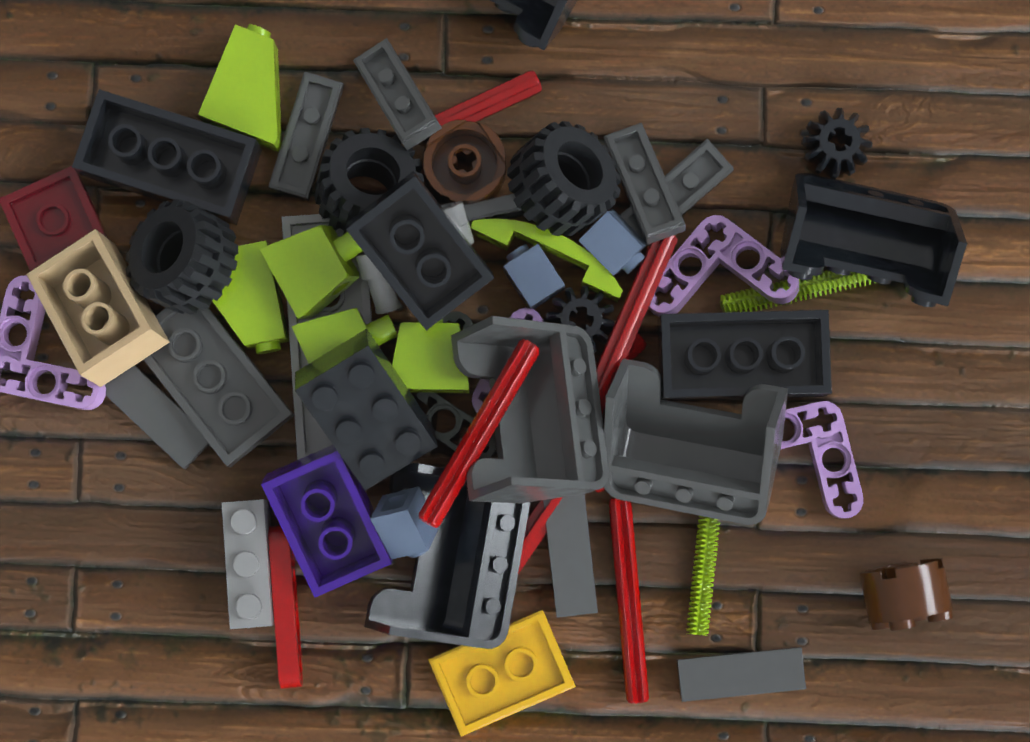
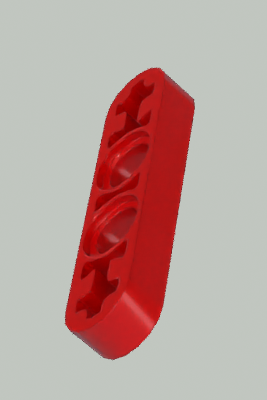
(285, 609)

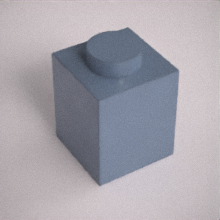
(614, 243)
(532, 275)
(399, 524)

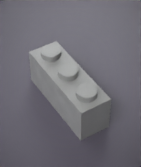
(248, 563)

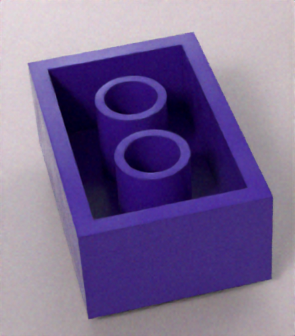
(326, 520)

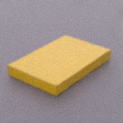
(503, 680)

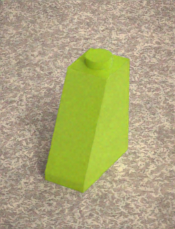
(247, 88)
(254, 302)

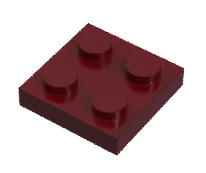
(50, 215)

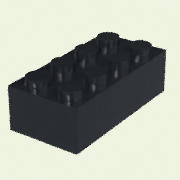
(167, 156)
(732, 351)

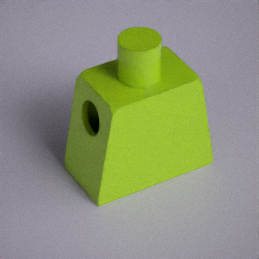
(313, 268)
(330, 331)
(426, 359)

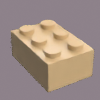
(96, 309)

